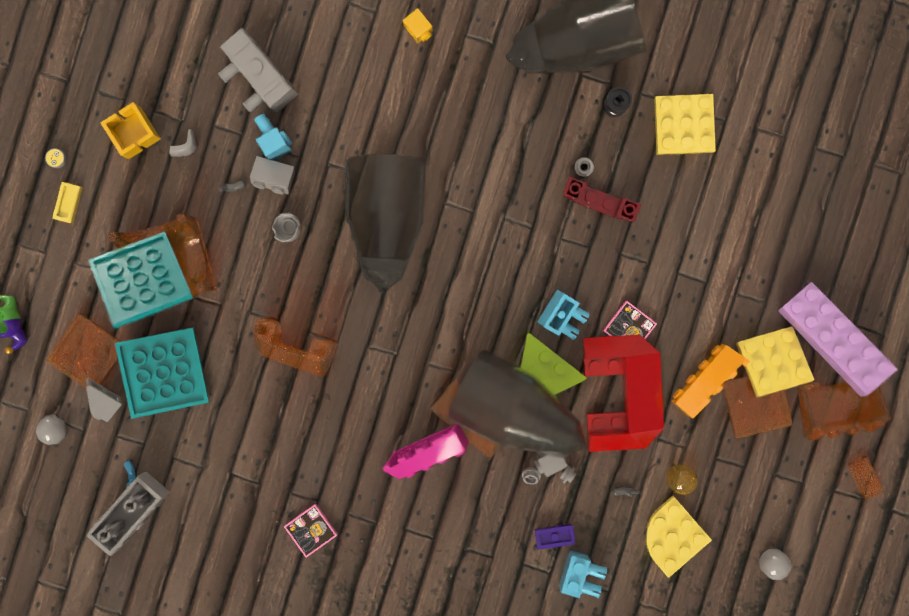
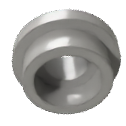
(590, 167)
(531, 475)
(568, 475)

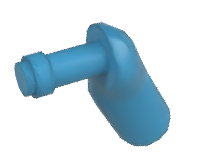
(131, 472)

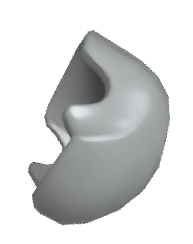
(286, 227)
(51, 430)
(775, 564)

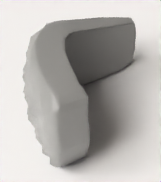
(185, 149)

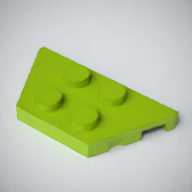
(548, 366)

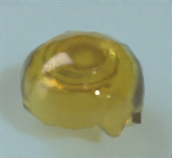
(682, 479)

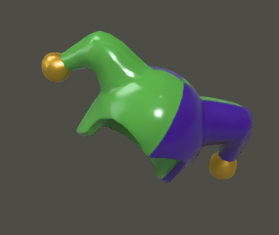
(11, 324)

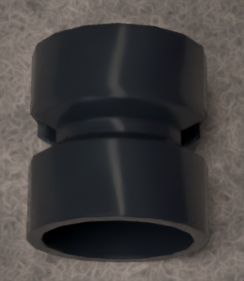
(617, 101)

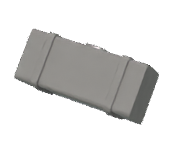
(259, 71)
(128, 513)

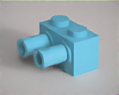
(272, 142)
(559, 313)
(575, 573)

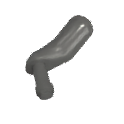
(233, 187)
(625, 490)

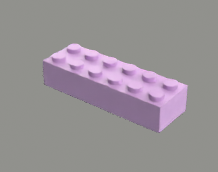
(837, 340)

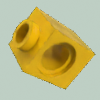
(418, 26)

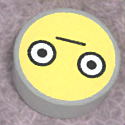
(55, 158)

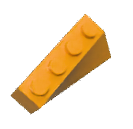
(708, 379)

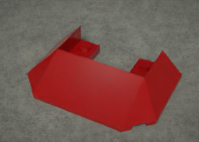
(642, 392)

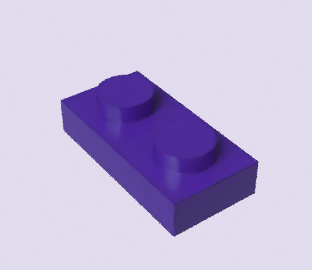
(555, 536)

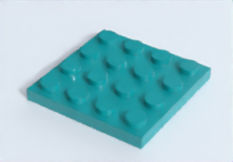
(140, 279)
(162, 372)

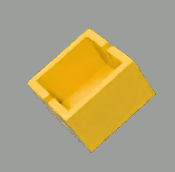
(131, 133)

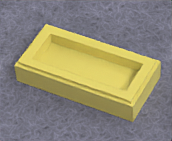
(67, 202)

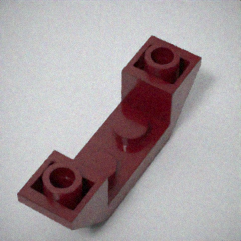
(601, 202)

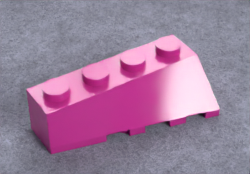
(426, 452)

